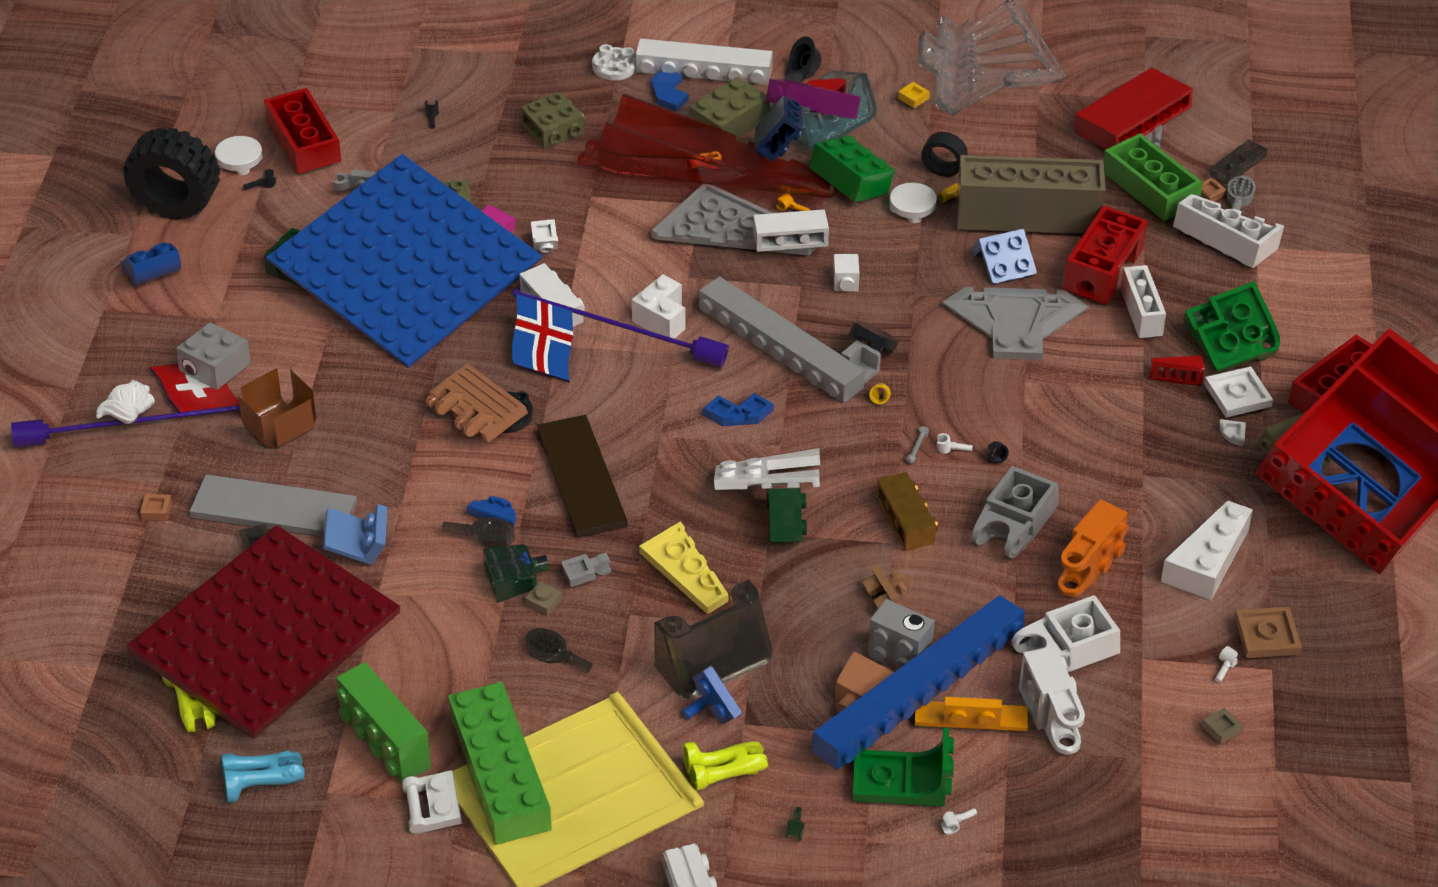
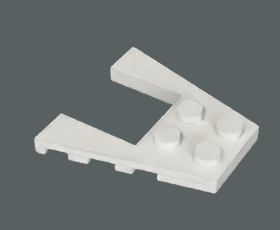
(755, 471)

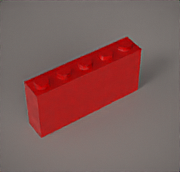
(1133, 109)

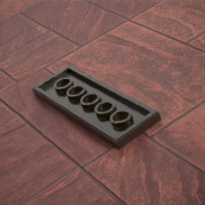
(582, 476)

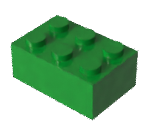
(851, 168)

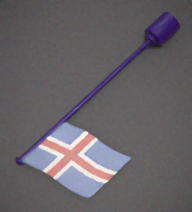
(546, 335)

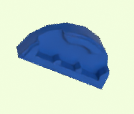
(493, 507)

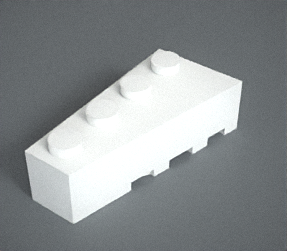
(1228, 230)
(1207, 554)

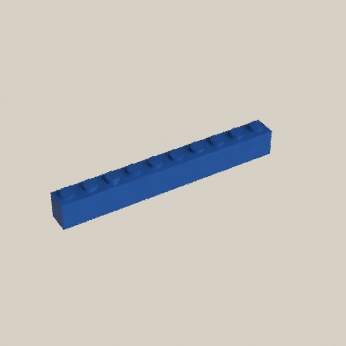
(917, 682)

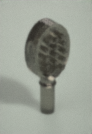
(485, 531)
(551, 648)

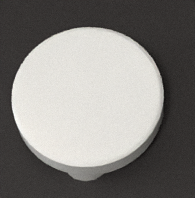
(614, 62)
(238, 154)
(913, 201)

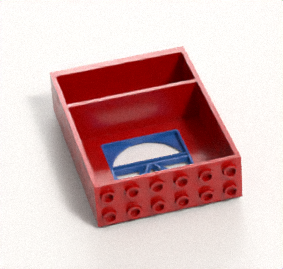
(1381, 403)

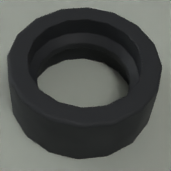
(934, 163)

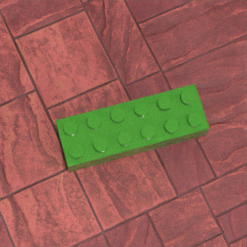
(499, 763)

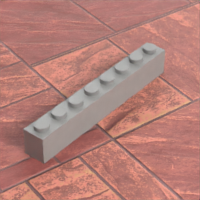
(781, 339)

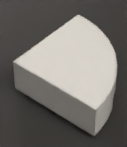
(1233, 431)

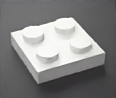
(1238, 392)

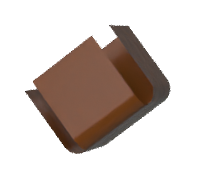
(267, 414)

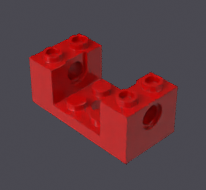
(1099, 255)

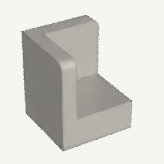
(864, 357)

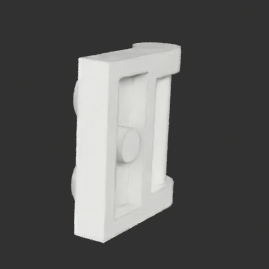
(441, 799)

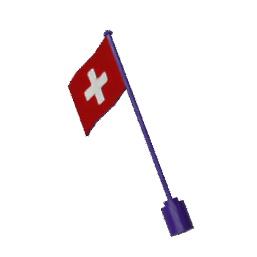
(183, 391)

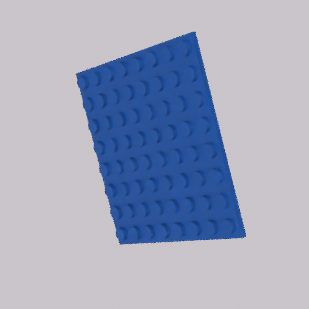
(404, 259)

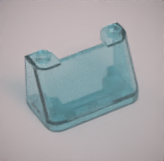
(820, 128)

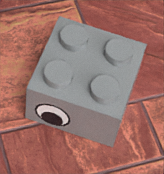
(213, 356)
(898, 634)

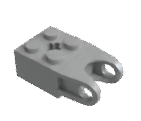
(1016, 510)

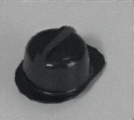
(803, 60)

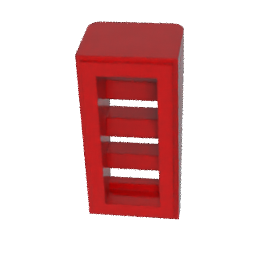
(1187, 370)

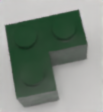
(785, 514)

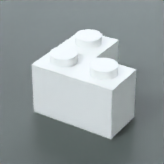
(660, 307)

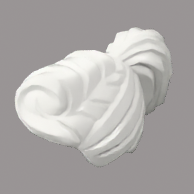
(127, 402)

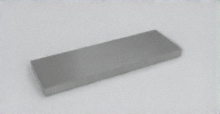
(268, 504)

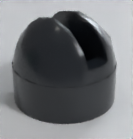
(1000, 454)

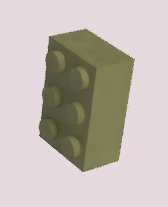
(732, 107)

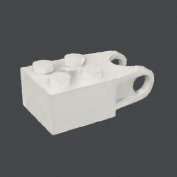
(1079, 632)
(1052, 697)

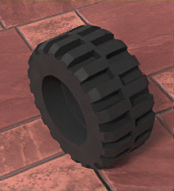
(184, 156)

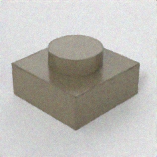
(543, 598)
(1222, 726)

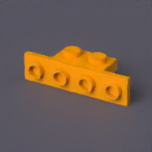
(973, 714)

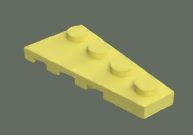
(682, 564)

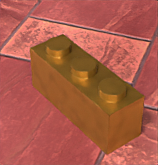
(906, 511)

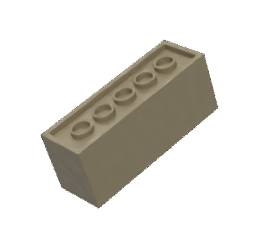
(1029, 193)

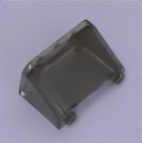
(728, 641)

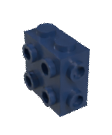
(778, 129)

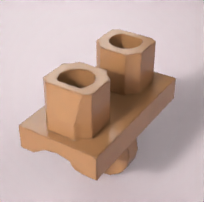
(878, 582)

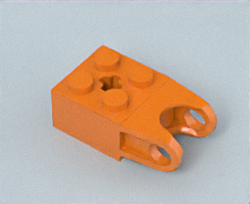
(1093, 547)

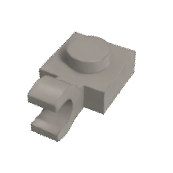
(351, 180)
(582, 569)

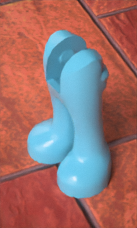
(267, 770)

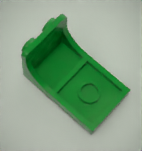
(905, 776)

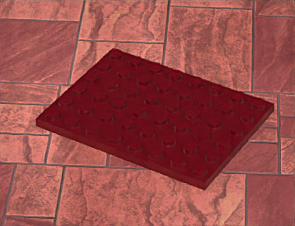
(263, 630)

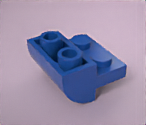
(152, 264)

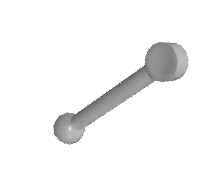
(923, 432)

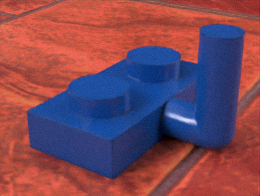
(713, 694)

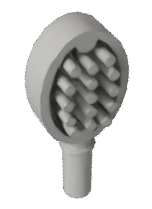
(1240, 191)

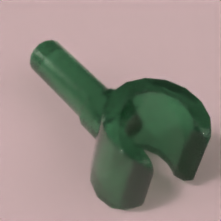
(795, 826)

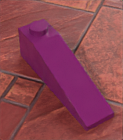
(814, 97)

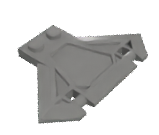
(1016, 317)

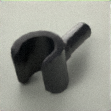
(431, 111)
(267, 180)

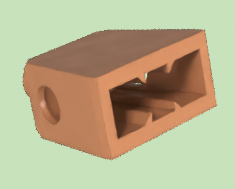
(857, 679)

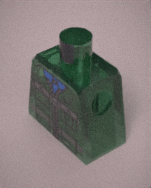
(512, 570)

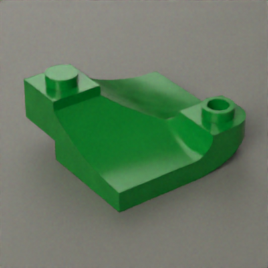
(1234, 327)

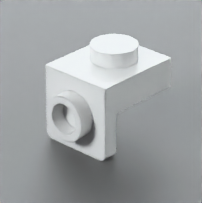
(544, 236)

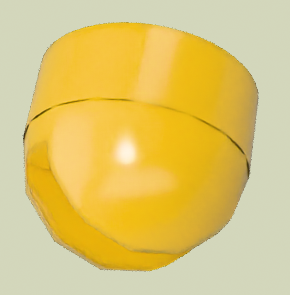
(875, 393)

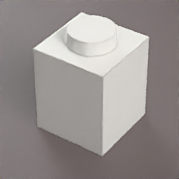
(846, 272)

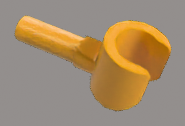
(786, 201)

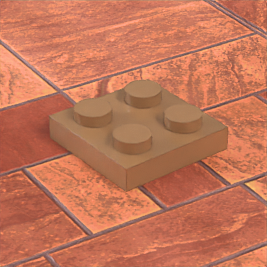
(1268, 632)

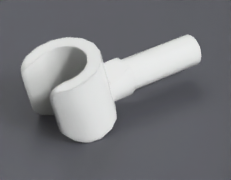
(944, 444)
(1229, 657)
(951, 821)

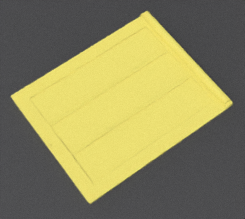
(603, 788)

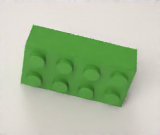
(1150, 175)
(383, 722)

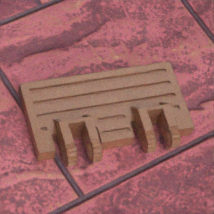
(475, 403)

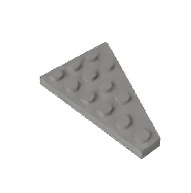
(714, 219)

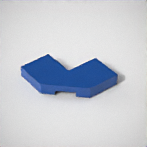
(665, 90)
(726, 413)

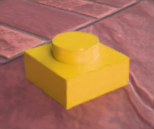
(913, 94)

